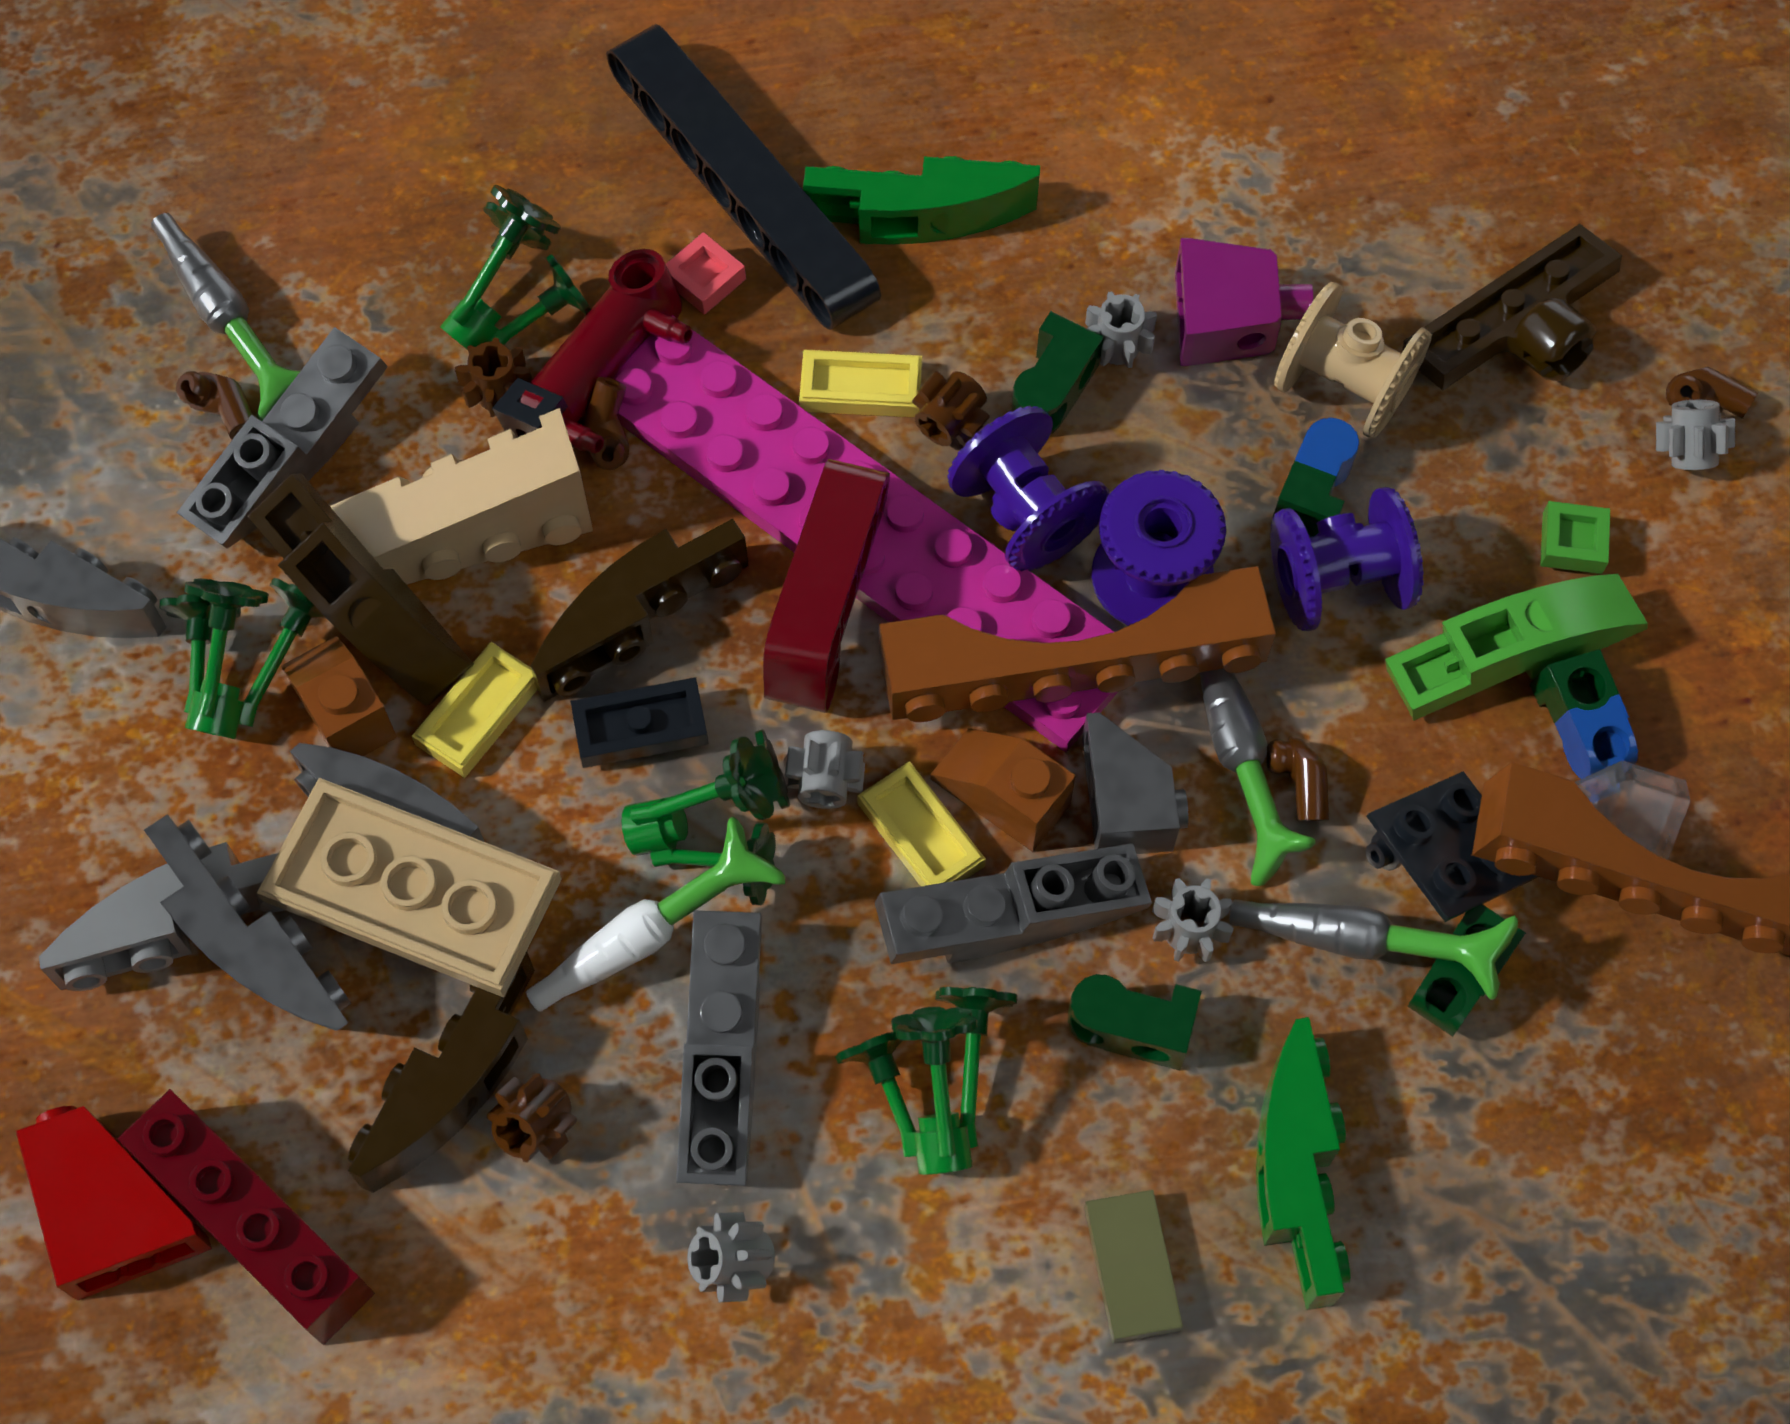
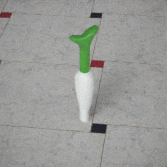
(650, 923)

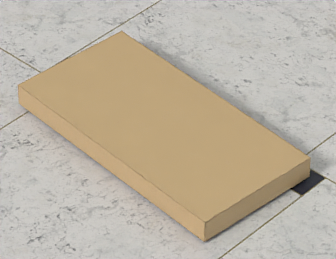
(410, 886)

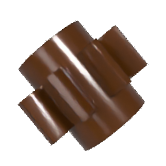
(490, 373)
(950, 408)
(531, 1118)

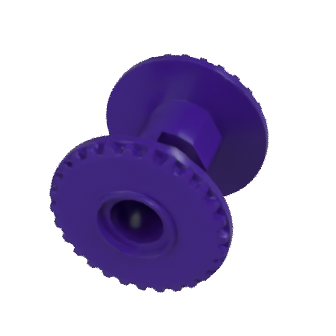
(1026, 498)
(1154, 540)
(1346, 551)

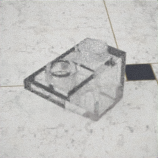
(1640, 803)

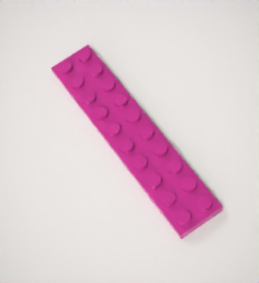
(766, 464)

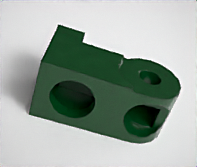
(1065, 365)
(1449, 987)
(1132, 1022)

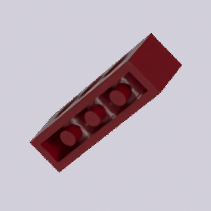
(246, 1217)

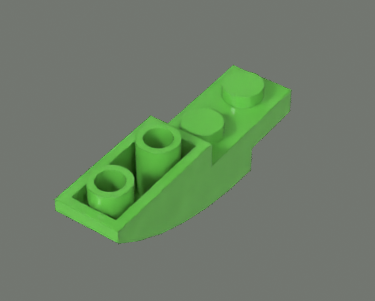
(1514, 638)

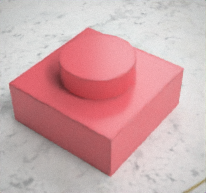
(705, 273)

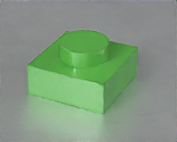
(1575, 537)

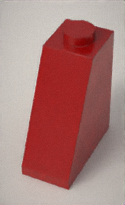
(100, 1206)

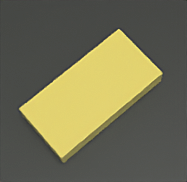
(860, 383)
(476, 710)
(920, 828)

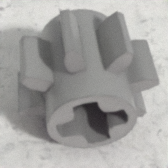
(1124, 328)
(1695, 434)
(825, 769)
(1199, 904)
(731, 1257)

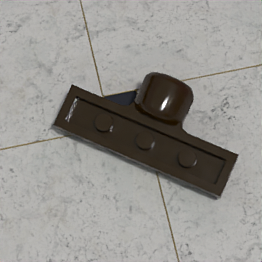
(1525, 313)

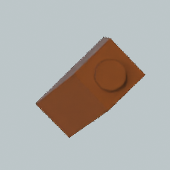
(340, 698)
(1007, 783)

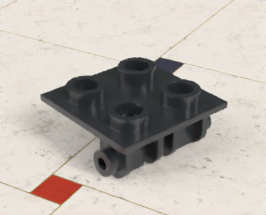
(1434, 842)

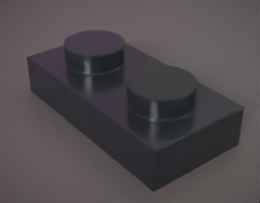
(639, 722)

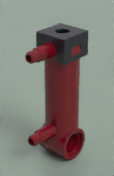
(633, 307)

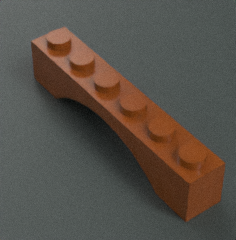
(946, 666)
(1552, 830)

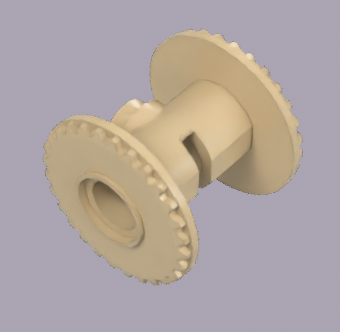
(1352, 356)

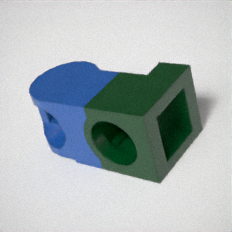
(1319, 466)
(1586, 712)

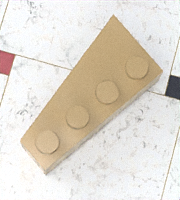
(475, 508)

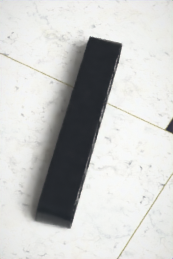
(744, 177)

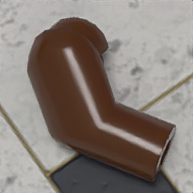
(1711, 385)
(215, 396)
(604, 420)
(1307, 772)

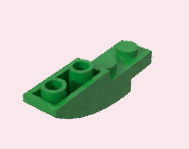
(943, 203)
(1293, 1139)

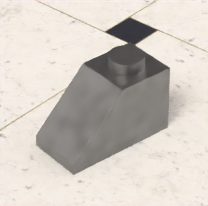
(1130, 791)

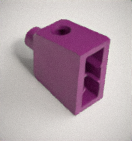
(1231, 301)

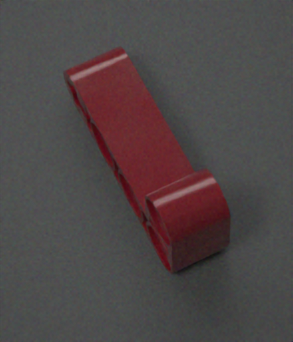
(822, 585)

